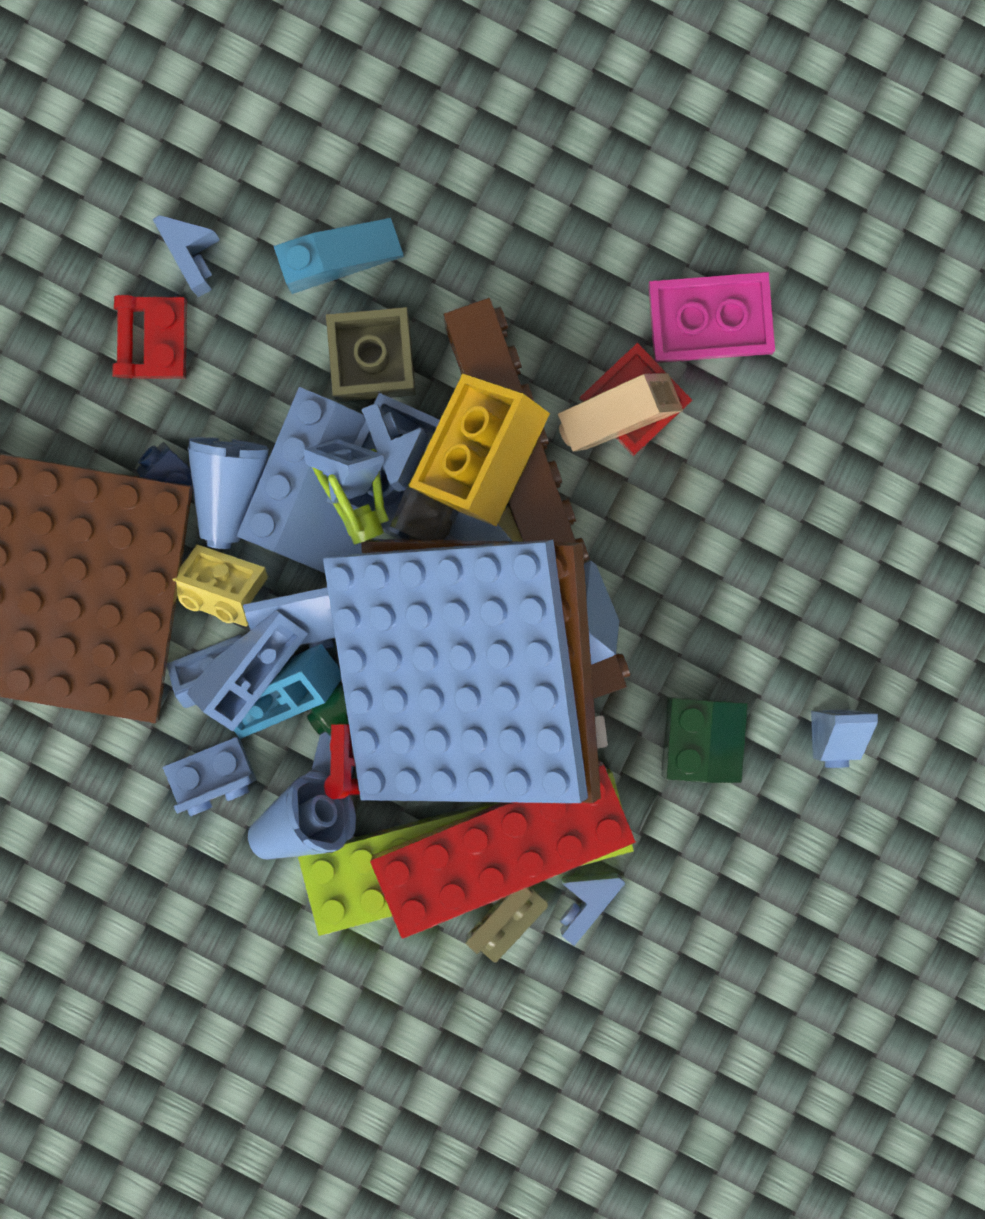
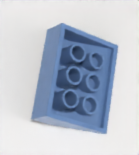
(289, 502)

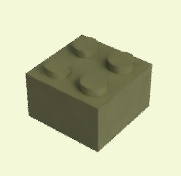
(370, 354)

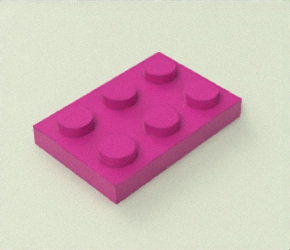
(711, 317)

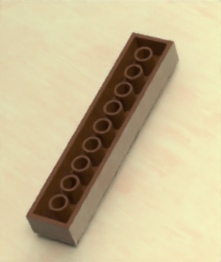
(535, 504)

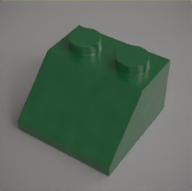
(704, 740)

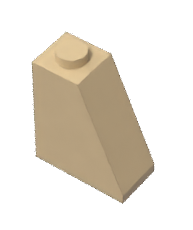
(619, 411)

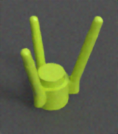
(361, 522)

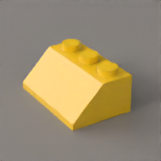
(480, 449)

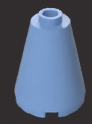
(224, 485)
(303, 821)

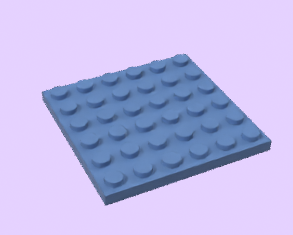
(457, 674)

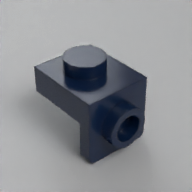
(164, 465)

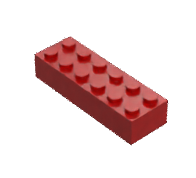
(495, 855)

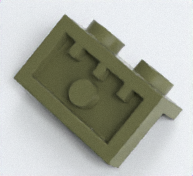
(505, 923)

